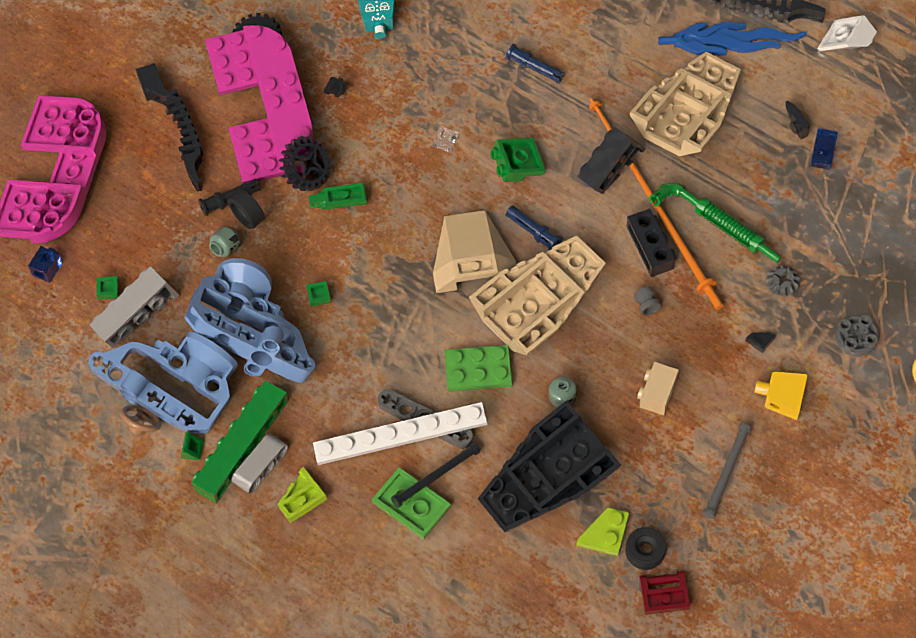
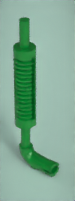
(719, 218)

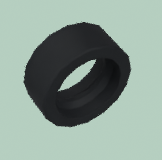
(246, 209)

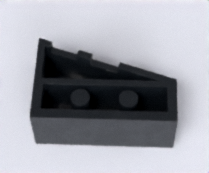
(609, 159)

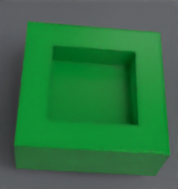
(107, 287)
(318, 293)

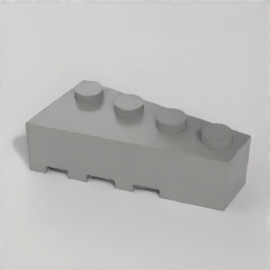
(133, 307)

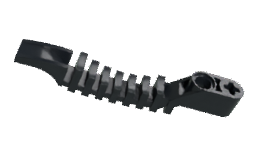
(191, 149)

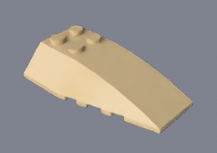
(688, 106)
(537, 295)

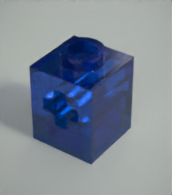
(45, 264)

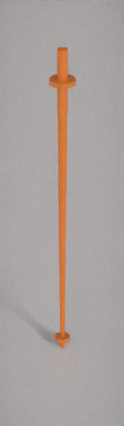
(706, 285)

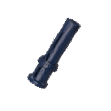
(526, 60)
(540, 233)

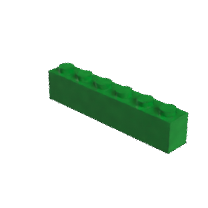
(240, 441)

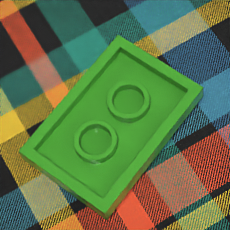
(478, 368)
(418, 512)

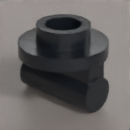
(335, 86)

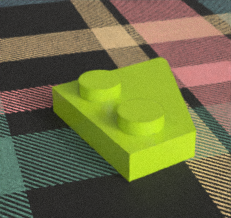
(301, 497)
(605, 532)

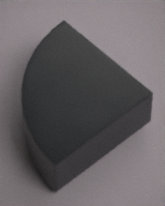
(760, 340)

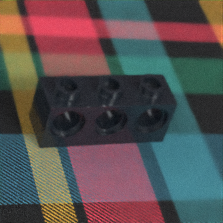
(651, 251)

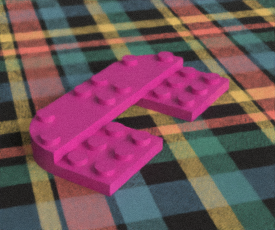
(264, 60)
(50, 209)

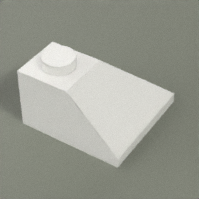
(848, 34)

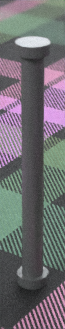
(709, 512)

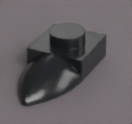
(798, 122)

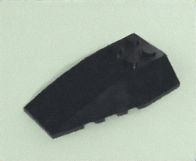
(548, 470)

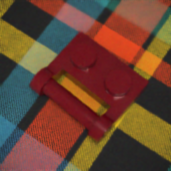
(664, 599)

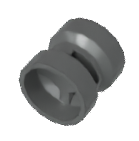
(647, 301)

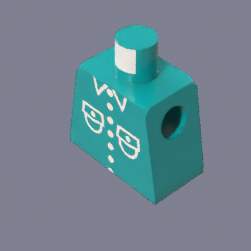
(377, 16)

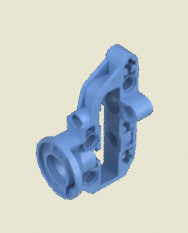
(242, 293)
(202, 364)

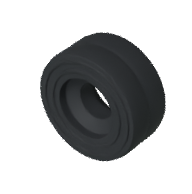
(649, 536)

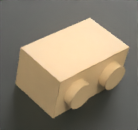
(658, 388)

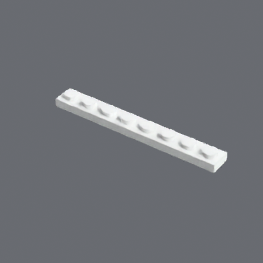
(399, 433)

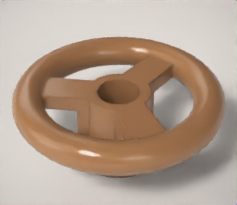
(140, 423)

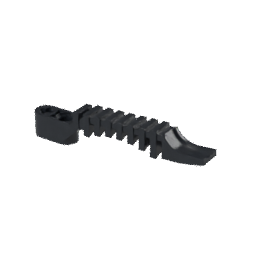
(798, 9)

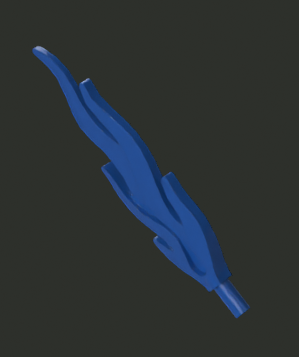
(698, 41)

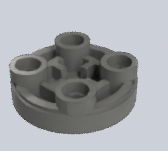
(857, 335)

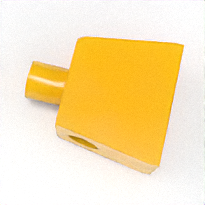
(783, 393)

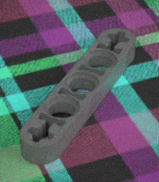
(418, 411)

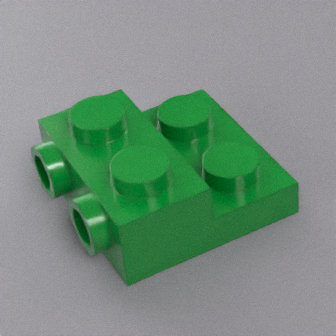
(517, 159)

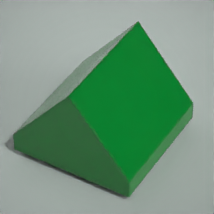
(191, 447)

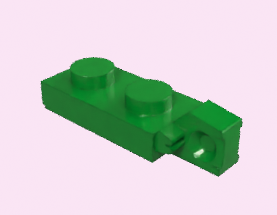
(339, 197)

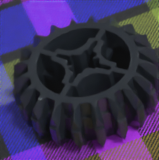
(316, 162)

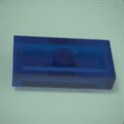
(824, 149)

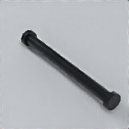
(398, 500)

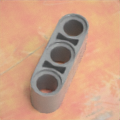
(259, 463)

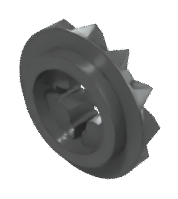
(787, 287)

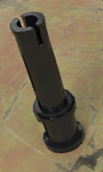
(219, 199)

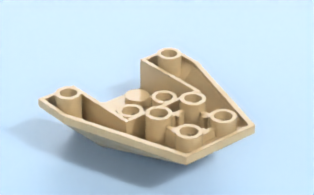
(469, 251)

